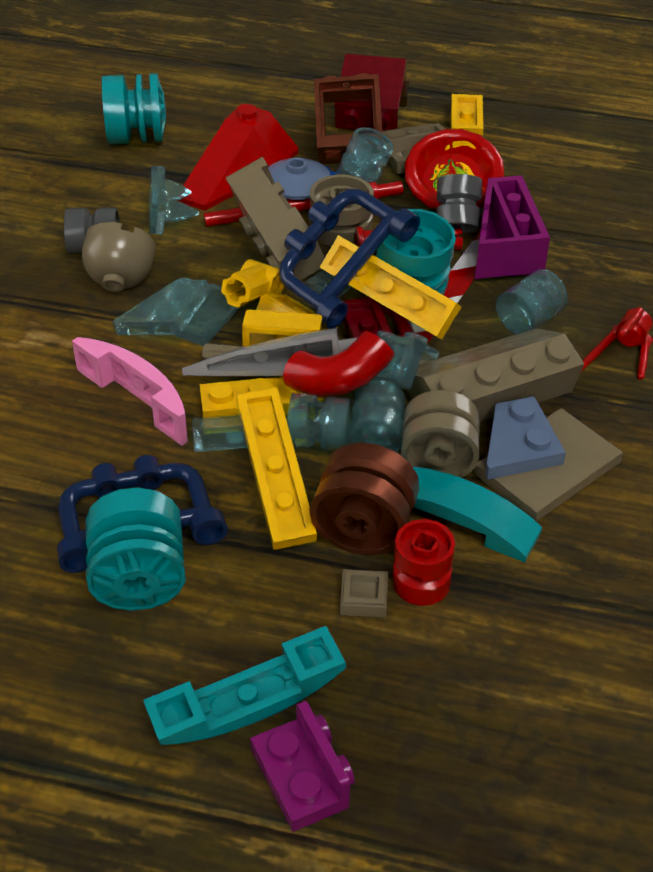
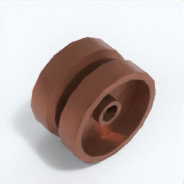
(364, 498)

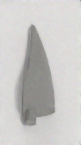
(269, 356)

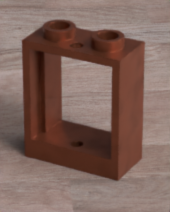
(341, 89)

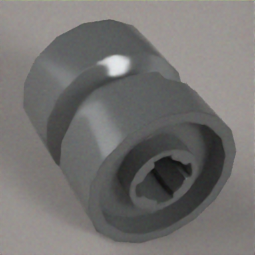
(459, 199)
(79, 220)

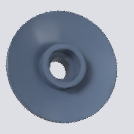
(297, 176)

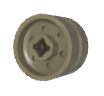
(352, 215)
(441, 432)

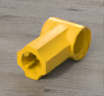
(251, 282)

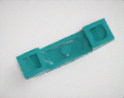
(479, 509)
(248, 696)

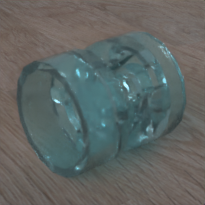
(366, 155)
(532, 301)
(378, 415)
(333, 420)

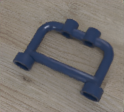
(325, 217)
(206, 522)

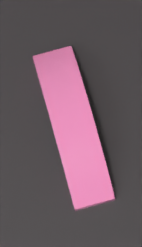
(110, 363)

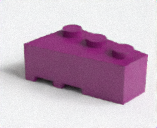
(511, 231)

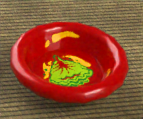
(447, 154)

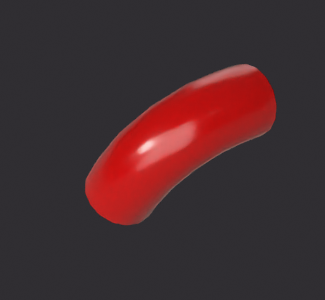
(340, 372)

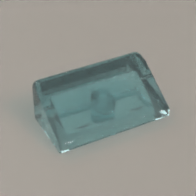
(218, 433)

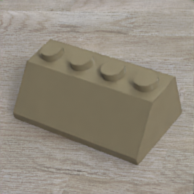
(505, 370)

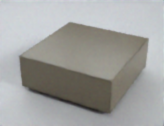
(364, 593)

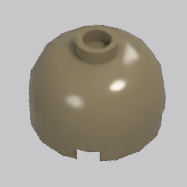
(117, 255)

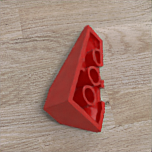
(239, 141)

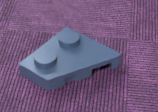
(521, 440)

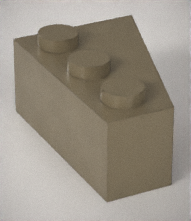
(269, 216)

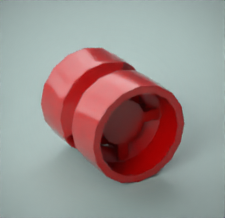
(423, 562)

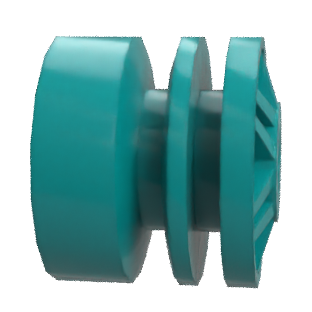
(132, 108)
(426, 253)
(134, 549)

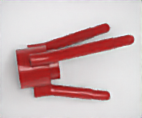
(631, 331)

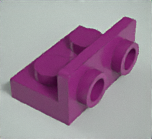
(304, 768)

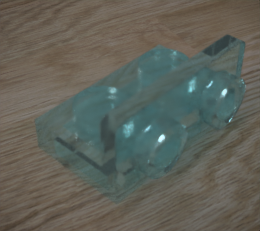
(407, 352)

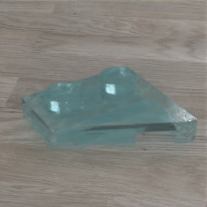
(166, 310)

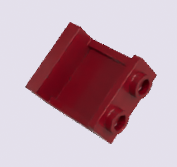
(391, 84)

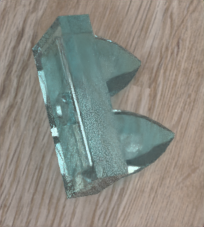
(164, 201)

